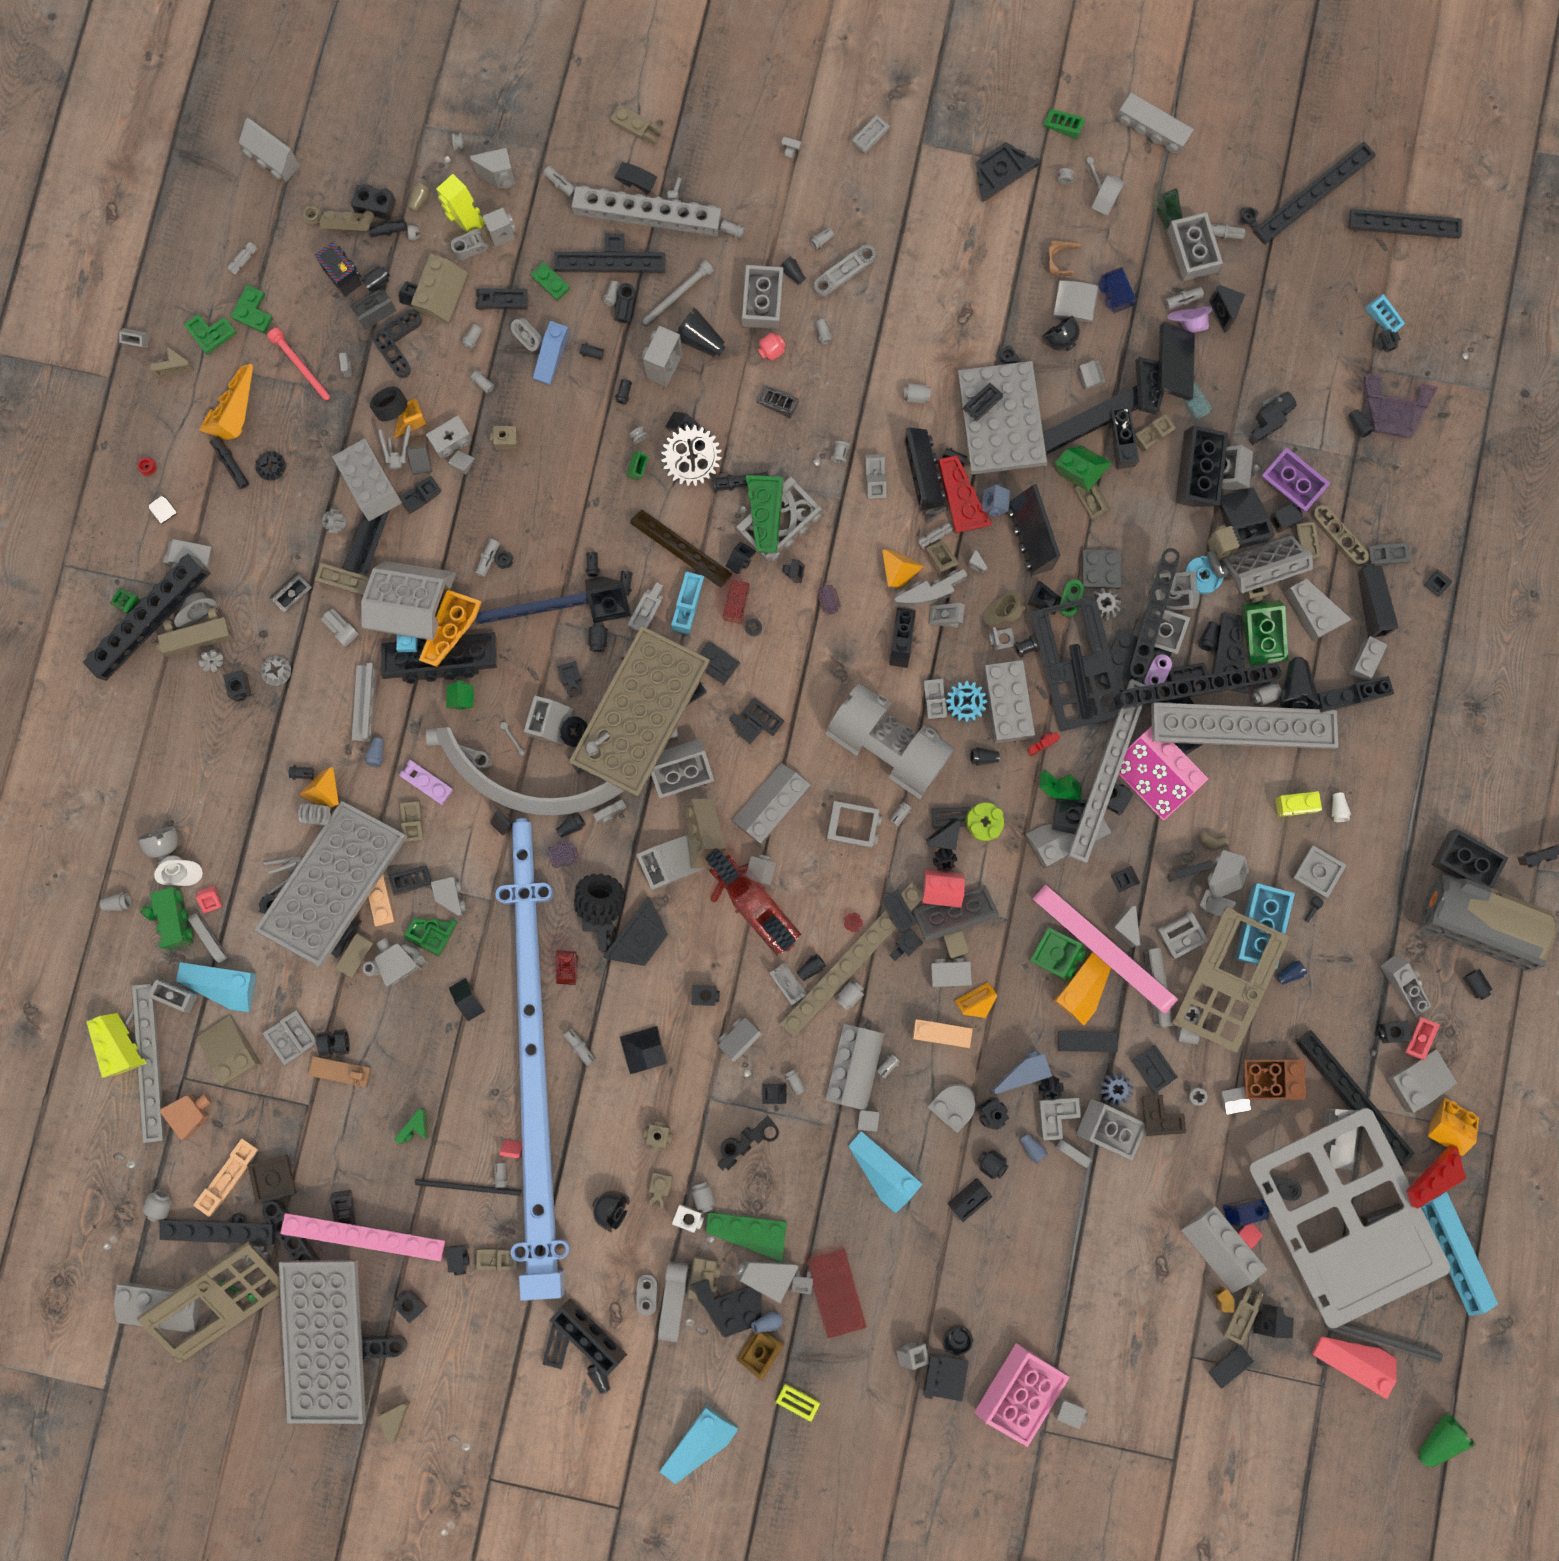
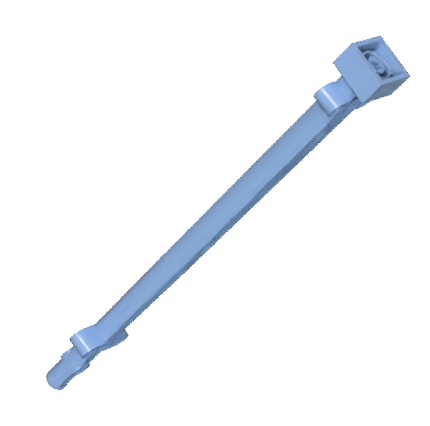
(542, 1275)

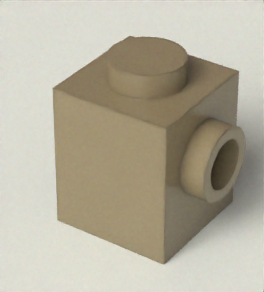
(504, 437)

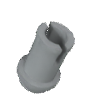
(733, 229)
(821, 238)
(612, 293)
(472, 336)
(825, 336)
(478, 378)
(900, 814)
(891, 1062)
(795, 1082)
(500, 1175)

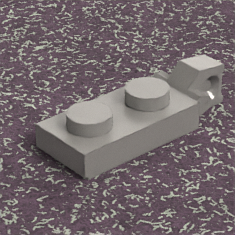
(647, 608)

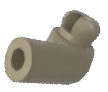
(1213, 843)

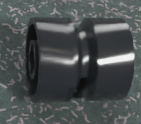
(326, 1044)

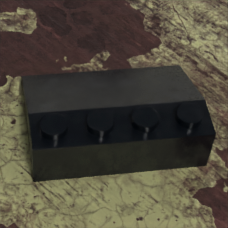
(1033, 531)

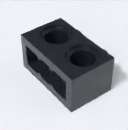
(372, 203)

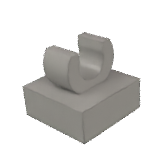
(791, 145)
(802, 1284)

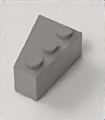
(1315, 610)
(1342, 1148)

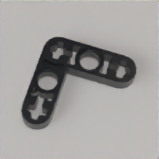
(390, 338)

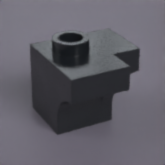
(1273, 1322)

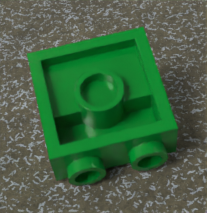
(1058, 954)

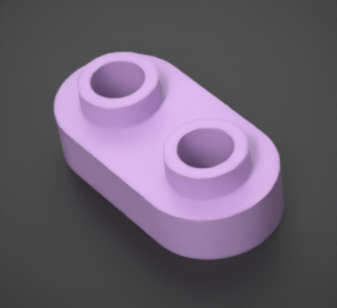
(1157, 671)

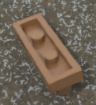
(339, 1071)

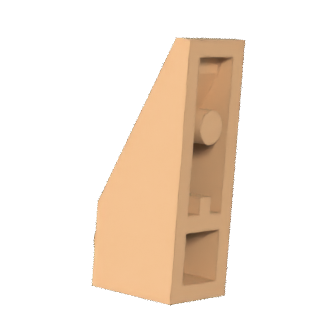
(942, 1033)

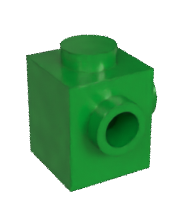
(459, 695)

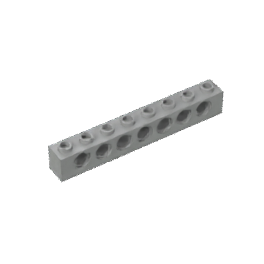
(653, 218)

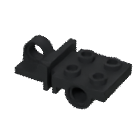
(744, 1145)

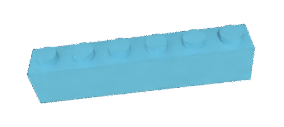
(1463, 1262)

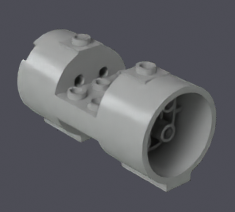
(865, 723)

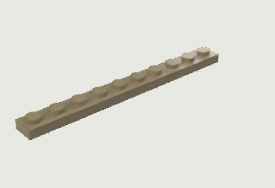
(847, 966)

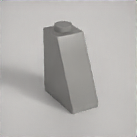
(767, 1277)

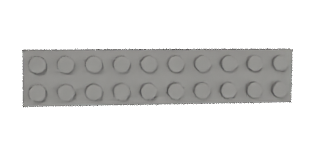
(1244, 726)

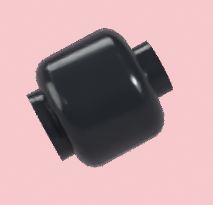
(993, 1164)

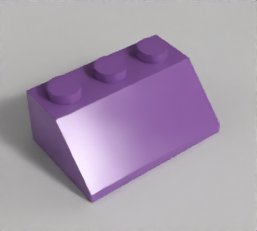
(1295, 479)

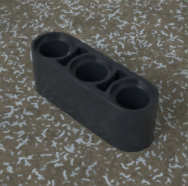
(386, 1346)

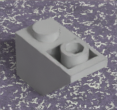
(447, 894)

